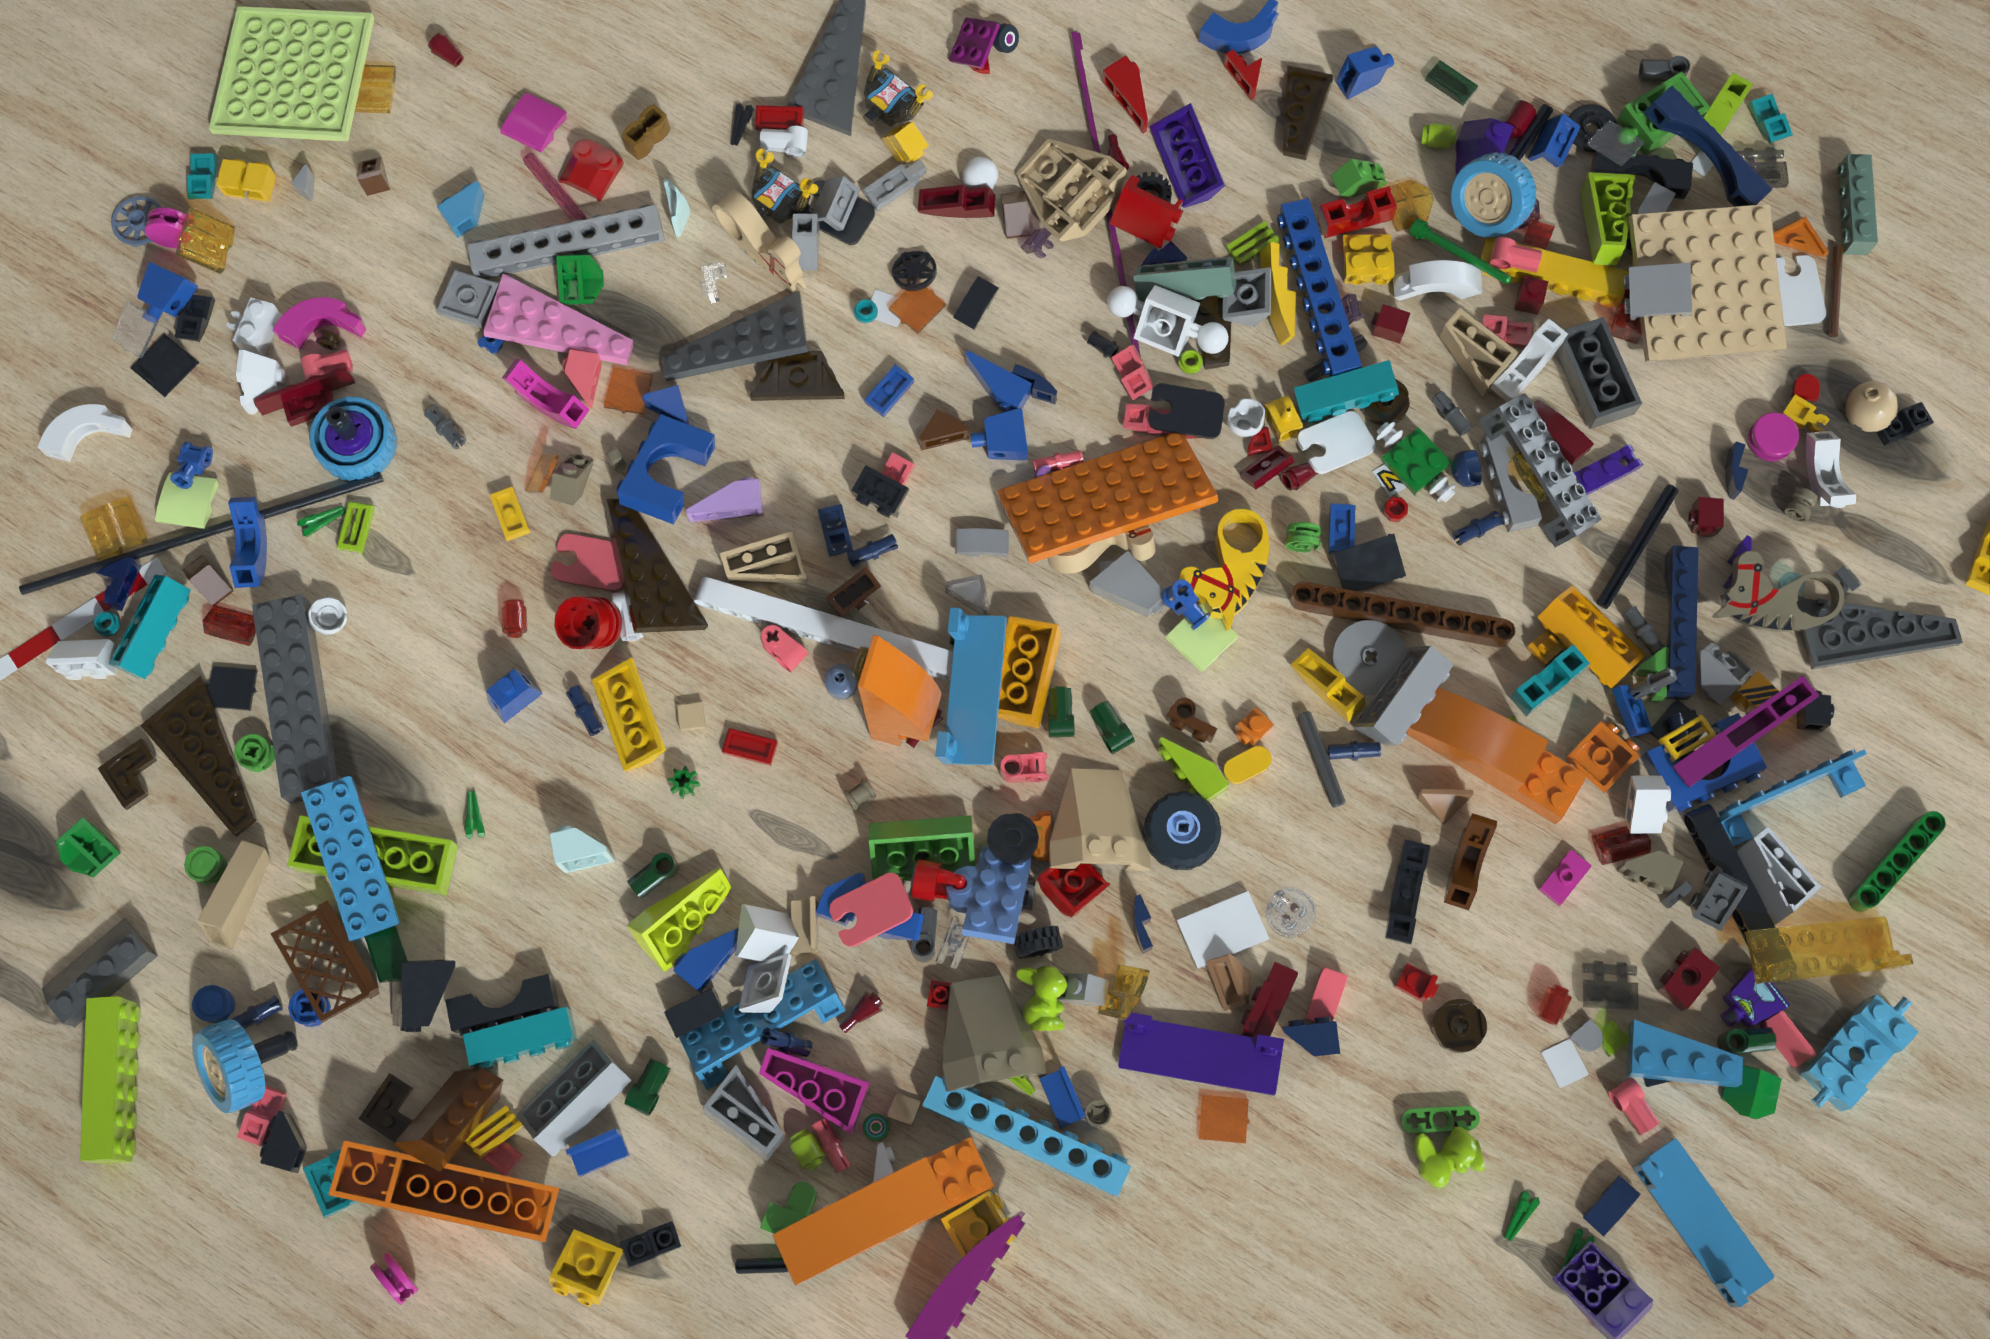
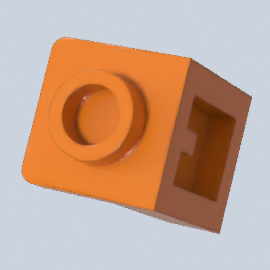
(1253, 727)

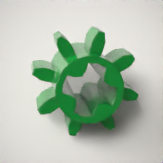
(679, 777)

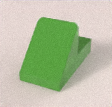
(1652, 666)

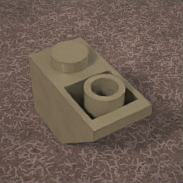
(570, 479)
(1655, 870)

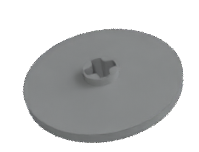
(1350, 655)

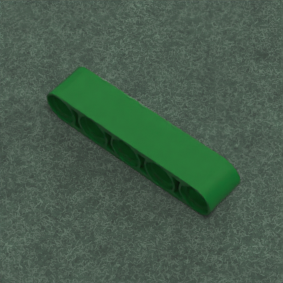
(1907, 855)

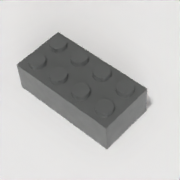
(1597, 374)

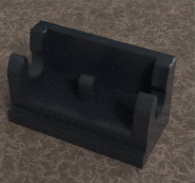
(694, 1012)

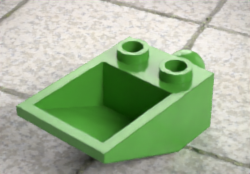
(1637, 123)

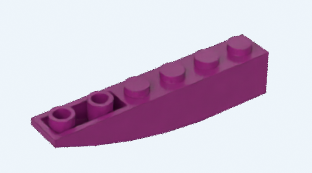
(1745, 731)
(961, 1283)

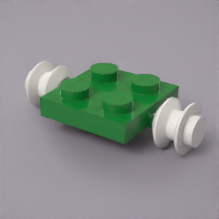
(1416, 461)

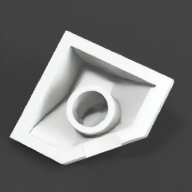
(257, 377)

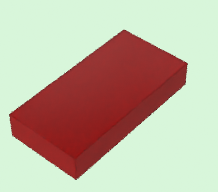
(778, 117)
(750, 746)

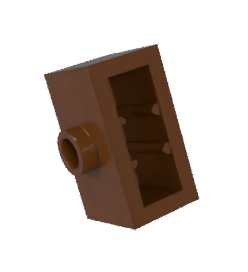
(853, 592)

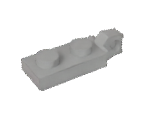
(894, 184)

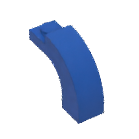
(1242, 37)
(251, 543)

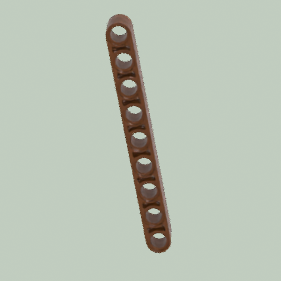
(1413, 610)

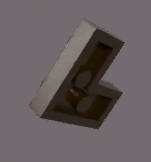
(122, 770)
(383, 1108)

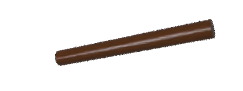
(1835, 293)

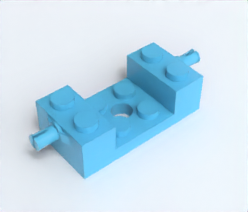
(1877, 1033)

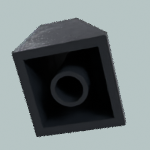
(418, 991)

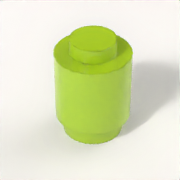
(1438, 135)
(807, 1150)

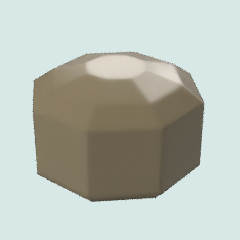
(615, 459)

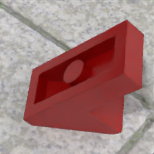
(1244, 75)

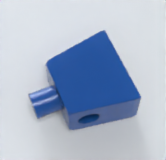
(1363, 71)
(164, 291)
(1003, 436)
(512, 694)

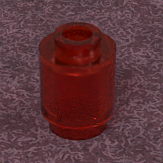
(514, 618)
(1554, 1004)

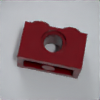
(1701, 972)

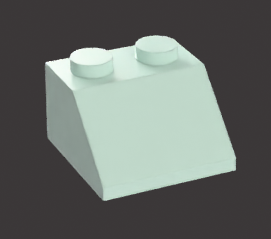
(577, 850)

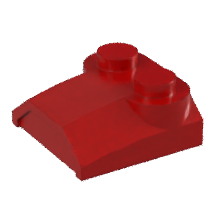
(591, 168)
(1072, 888)

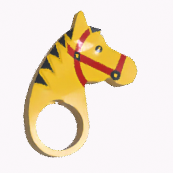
(1230, 587)

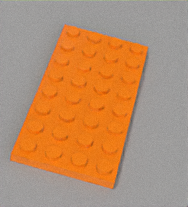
(1106, 496)

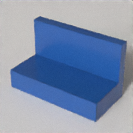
(1555, 140)
(1062, 1097)
(598, 1152)

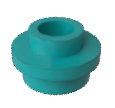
(862, 305)
(101, 619)

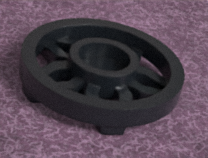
(914, 270)

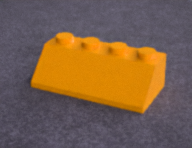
(1601, 642)
(1027, 670)

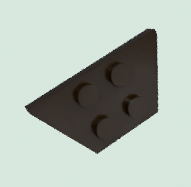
(798, 378)

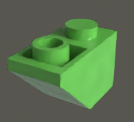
(1358, 177)

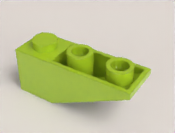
(1727, 102)
(1197, 772)

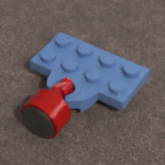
(986, 893)

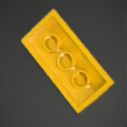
(629, 715)

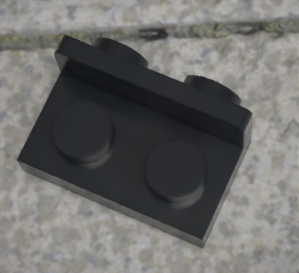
(880, 492)

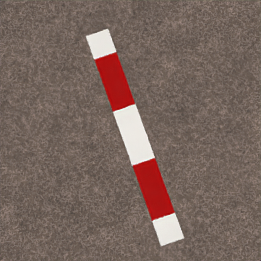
(71, 623)

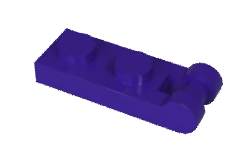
(1608, 469)

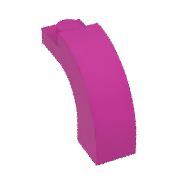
(312, 314)
(545, 398)

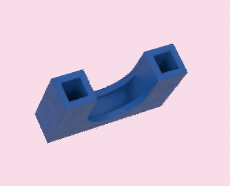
(665, 439)
(1743, 766)

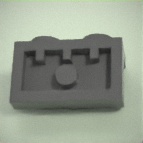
(1717, 898)

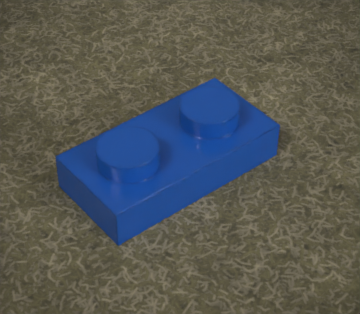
(889, 390)
(1341, 527)
(1632, 712)

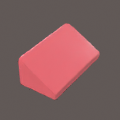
(1789, 1039)

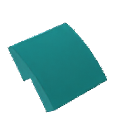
(320, 1179)

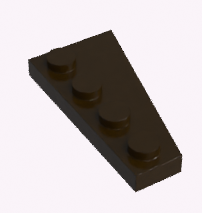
(1304, 104)
(1212, 311)

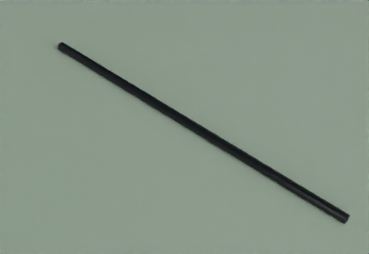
(199, 534)

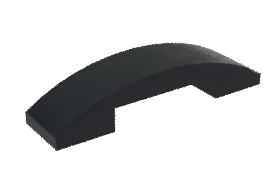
(1406, 891)

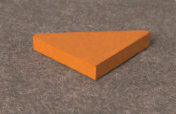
(1800, 236)

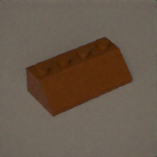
(450, 1116)

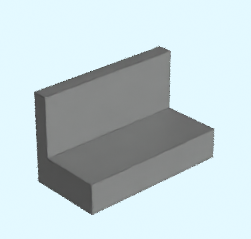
(836, 202)

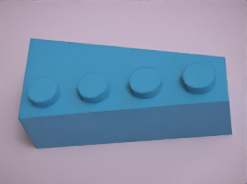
(1671, 1057)

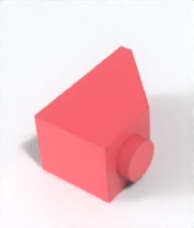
(583, 373)

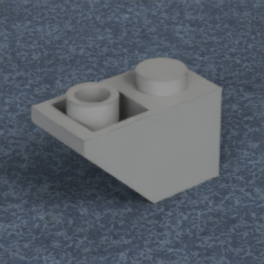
(806, 236)
(1085, 990)

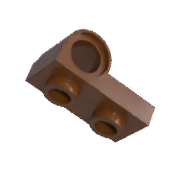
(1200, 730)

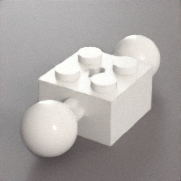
(1167, 320)

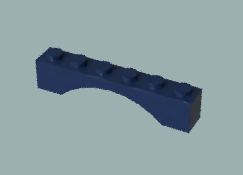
(1676, 115)
(1682, 591)

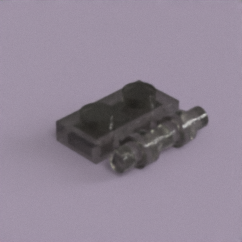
(1771, 171)
(1610, 994)

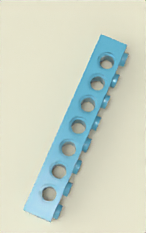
(1110, 1182)

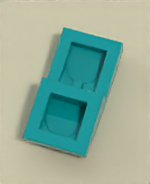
(1769, 120)
(202, 176)

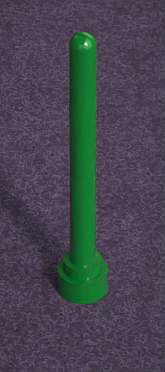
(1421, 230)

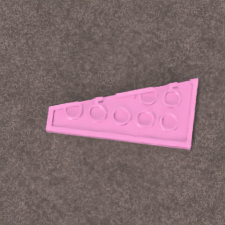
(539, 321)

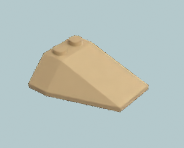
(1071, 187)
(1097, 823)

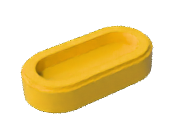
(1247, 765)

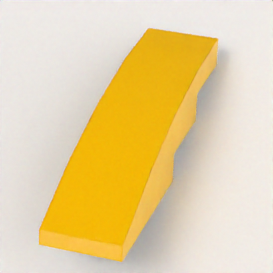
(1282, 300)
(1980, 568)

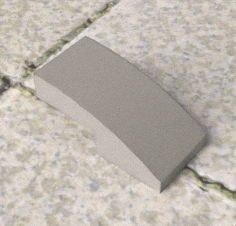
(981, 541)

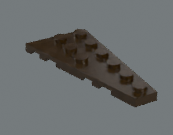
(650, 583)
(196, 744)

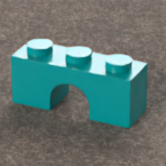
(1550, 680)

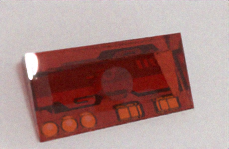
(230, 625)
(1620, 845)

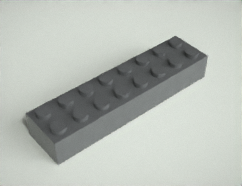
(294, 696)

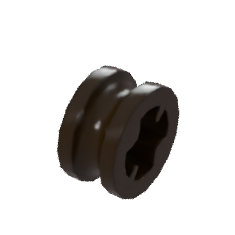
(328, 340)

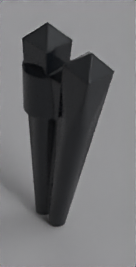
(741, 119)

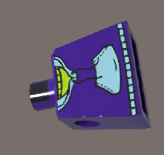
(1752, 1001)

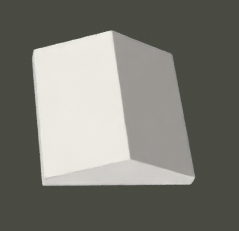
(765, 985)

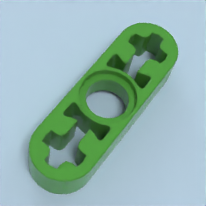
(1419, 1114)

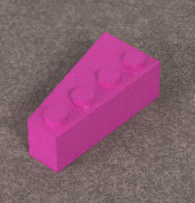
(822, 1088)

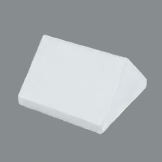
(764, 934)

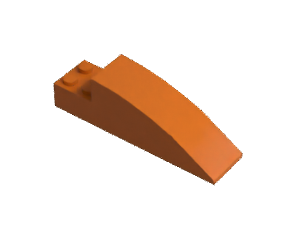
(897, 695)
(1498, 753)
(451, 1195)
(882, 1210)

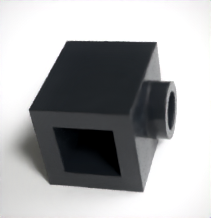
(1816, 714)

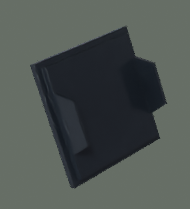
(164, 365)

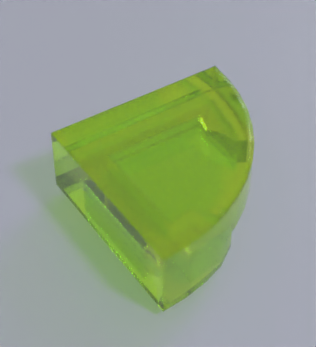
(1612, 1038)

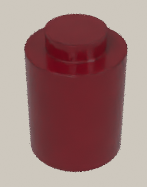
(1520, 117)

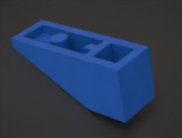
(1002, 386)
(706, 960)

